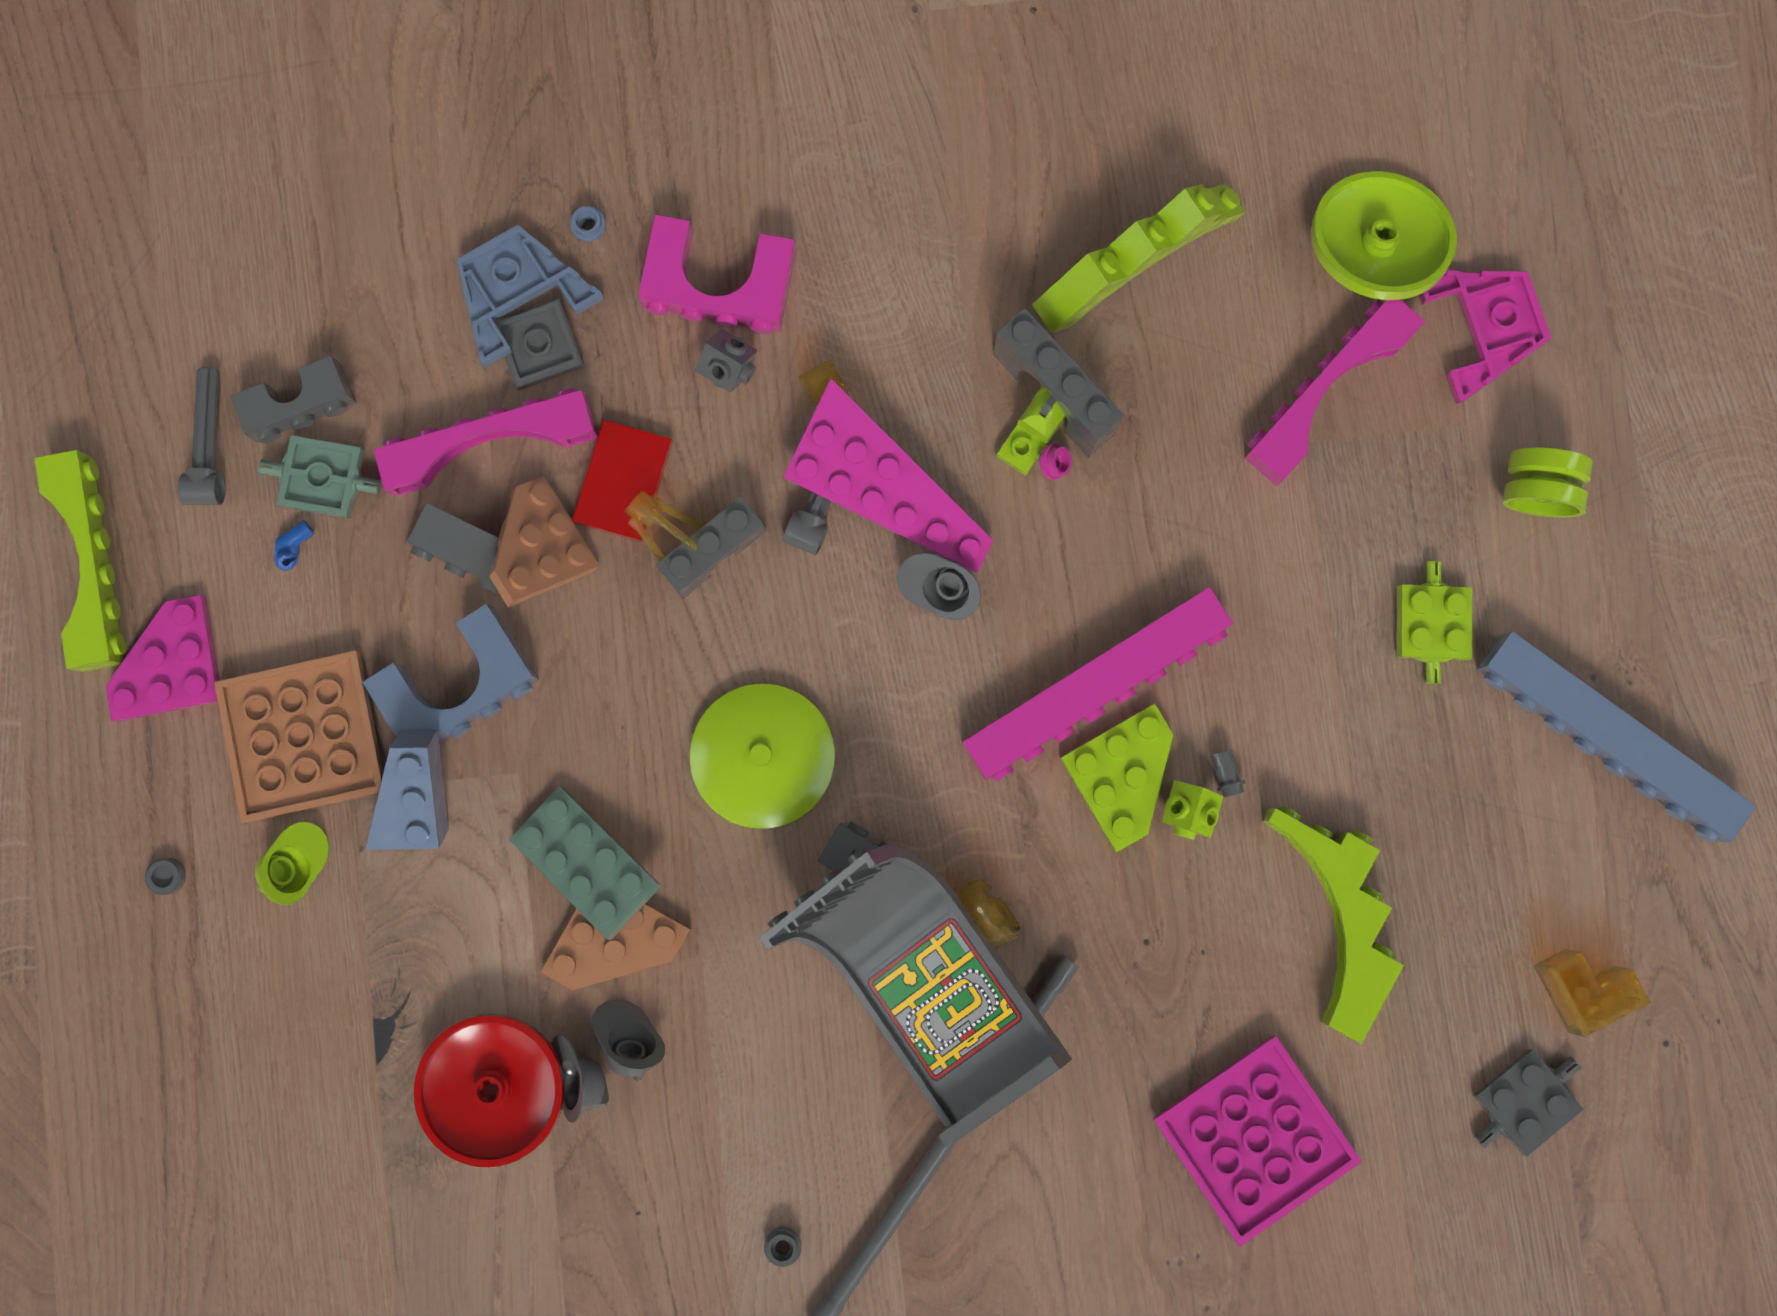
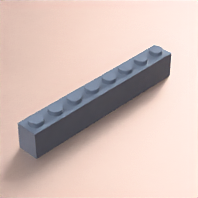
(1615, 738)

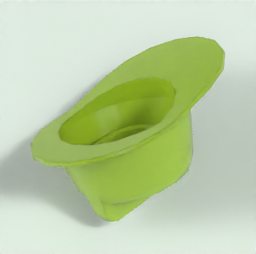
(292, 863)

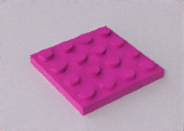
(1257, 1140)

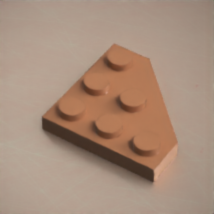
(538, 545)
(588, 958)

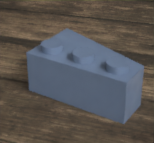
(411, 795)

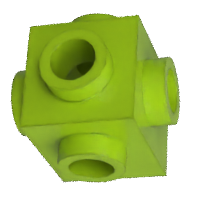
(1192, 810)

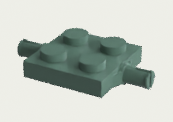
(320, 477)

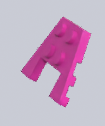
(1501, 319)

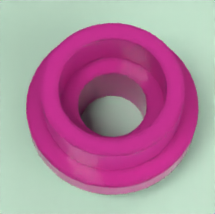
(1055, 461)

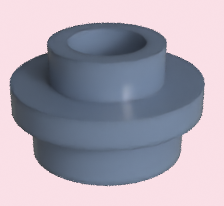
(582, 215)

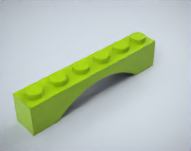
(92, 632)

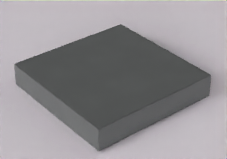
(539, 344)

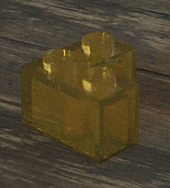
(1589, 1000)

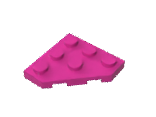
(169, 664)

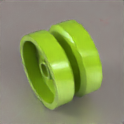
(1548, 482)

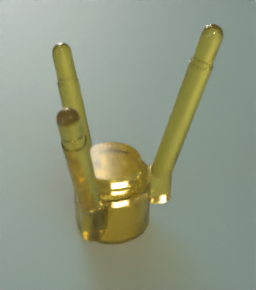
(648, 511)

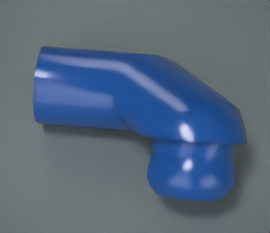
(288, 545)

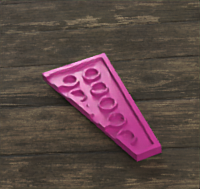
(865, 471)

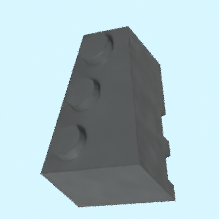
(454, 542)

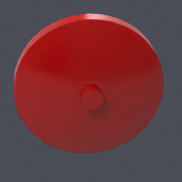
(489, 1090)

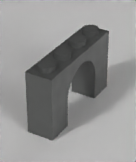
(1029, 348)

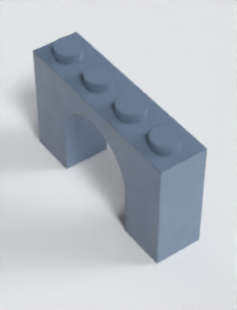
(502, 676)

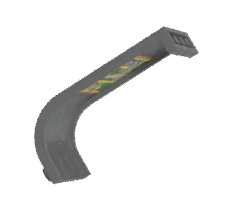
(927, 983)

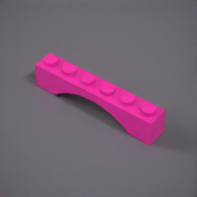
(1381, 337)
(417, 461)

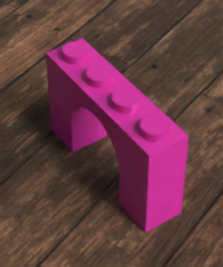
(756, 304)

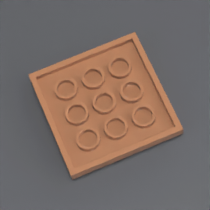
(300, 736)

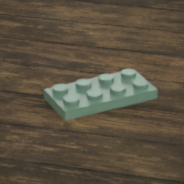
(585, 863)

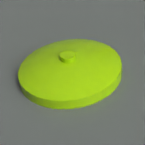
(1383, 235)
(762, 756)

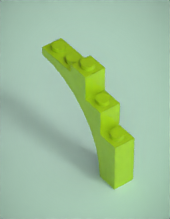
(1143, 244)
(1362, 972)

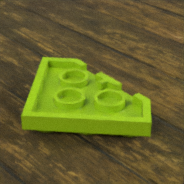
(1123, 775)

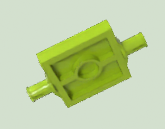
(1434, 622)

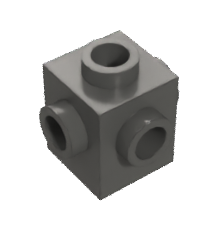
(727, 361)

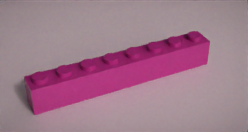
(1098, 683)

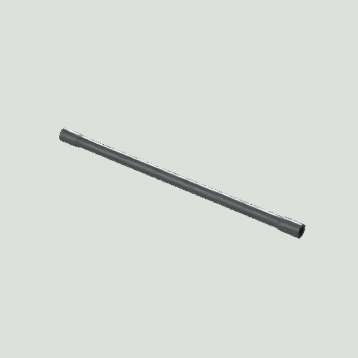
(833, 1303)

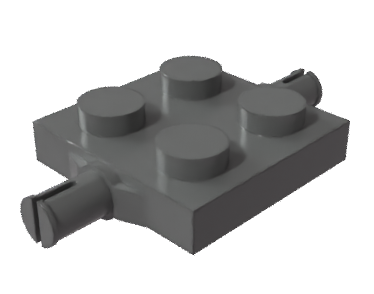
(1528, 1102)

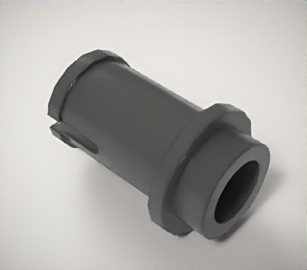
(1227, 773)

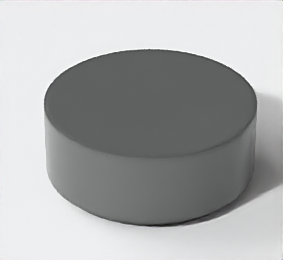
(165, 876)

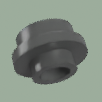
(779, 1258)

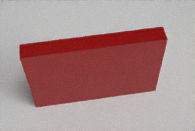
(620, 469)

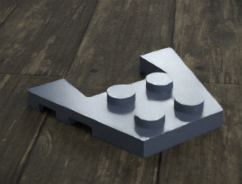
(509, 274)

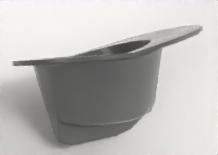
(939, 585)
(627, 1038)
(583, 1080)

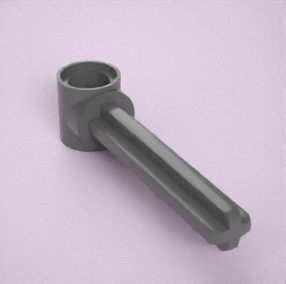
(202, 483)
(807, 528)

